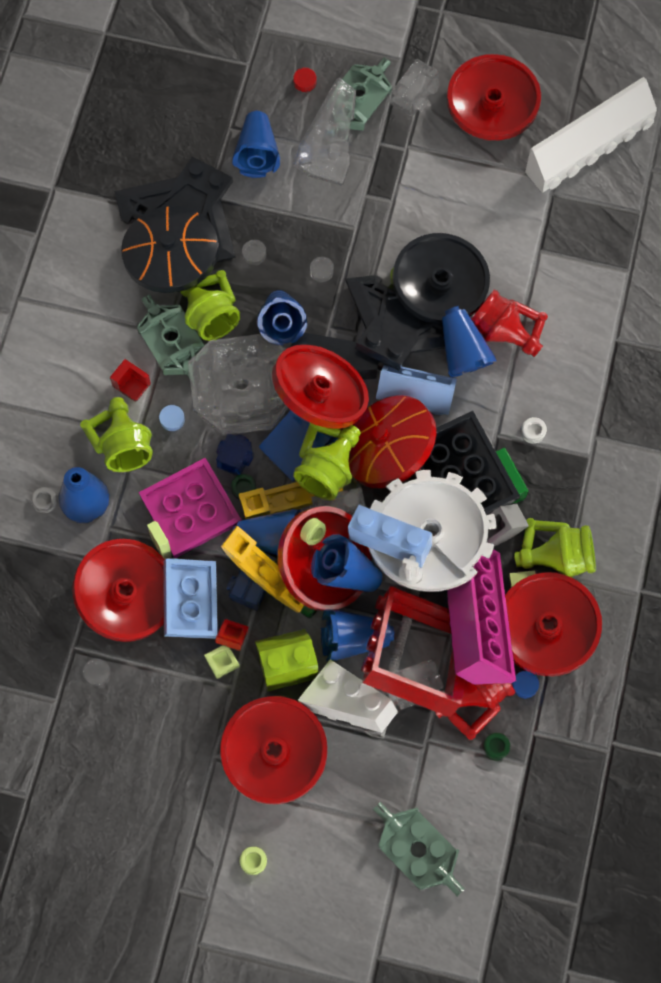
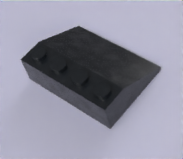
(466, 451)

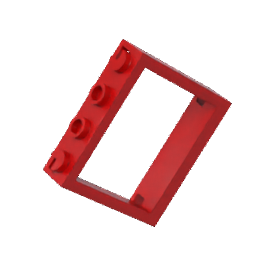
(404, 688)

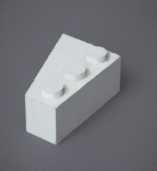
(345, 698)

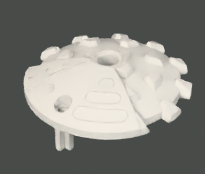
(455, 517)

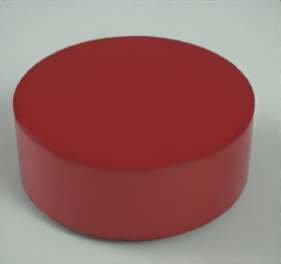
(304, 79)

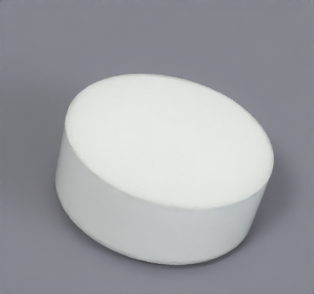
(533, 430)

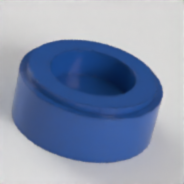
(525, 684)

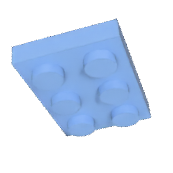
(190, 598)

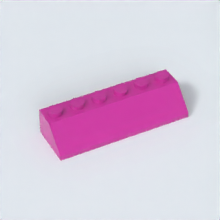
(482, 626)

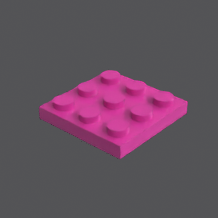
(190, 507)

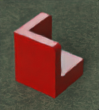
(130, 380)

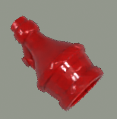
(500, 322)
(480, 696)

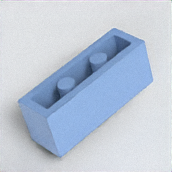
(429, 388)
(389, 535)

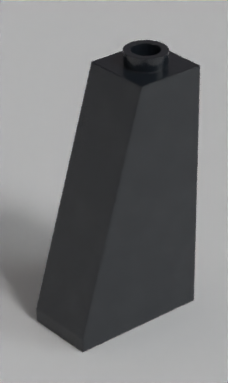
(364, 364)

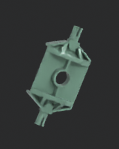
(373, 84)
(170, 355)
(412, 827)

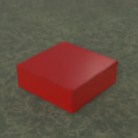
(232, 634)

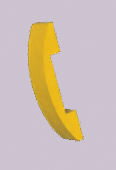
(275, 500)
(258, 567)

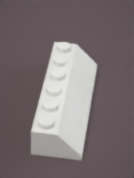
(591, 136)

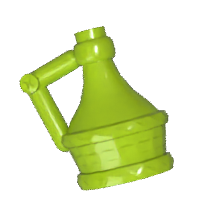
(211, 311)
(124, 442)
(326, 467)
(567, 551)

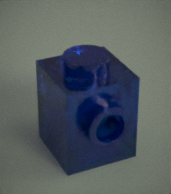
(234, 454)

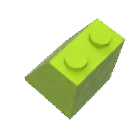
(287, 659)

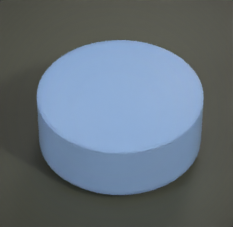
(172, 418)

